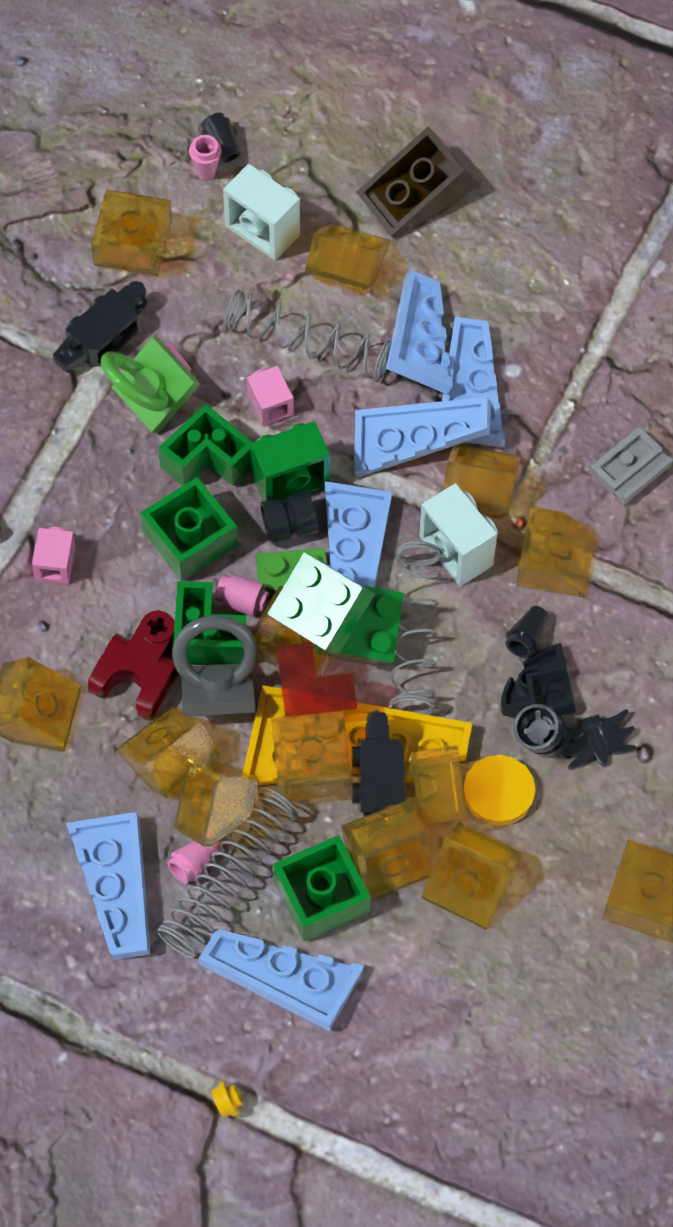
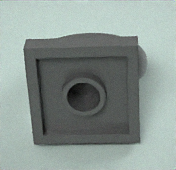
(216, 687)

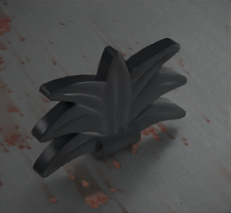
(597, 738)

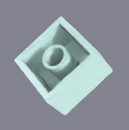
(262, 211)
(460, 532)

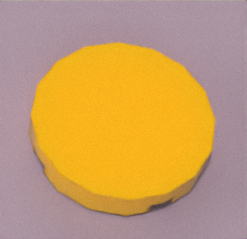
(499, 790)

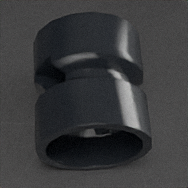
(289, 517)
(542, 730)

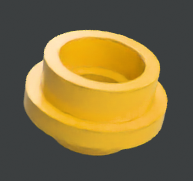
(227, 1099)

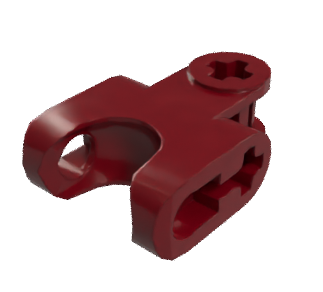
(140, 661)

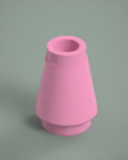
(205, 154)
(190, 861)

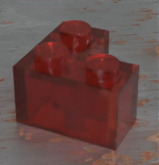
(305, 692)

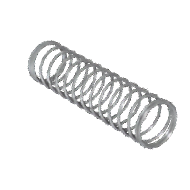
(166, 932)

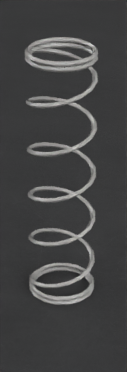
(380, 367)
(413, 695)

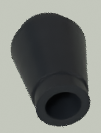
(221, 129)
(527, 632)

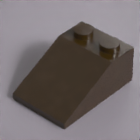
(417, 184)

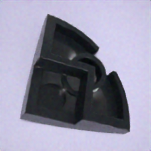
(541, 681)

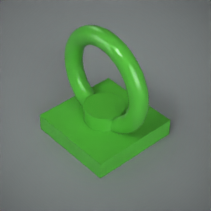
(151, 383)

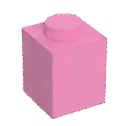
(270, 395)
(53, 555)

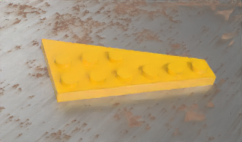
(411, 729)

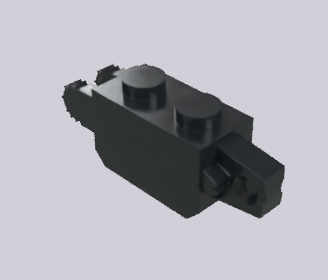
(102, 327)
(379, 767)

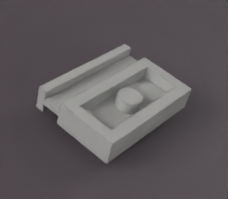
(631, 465)

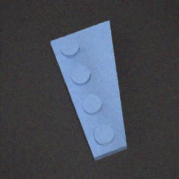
(418, 334)
(474, 373)
(411, 431)
(356, 529)
(114, 874)
(295, 981)

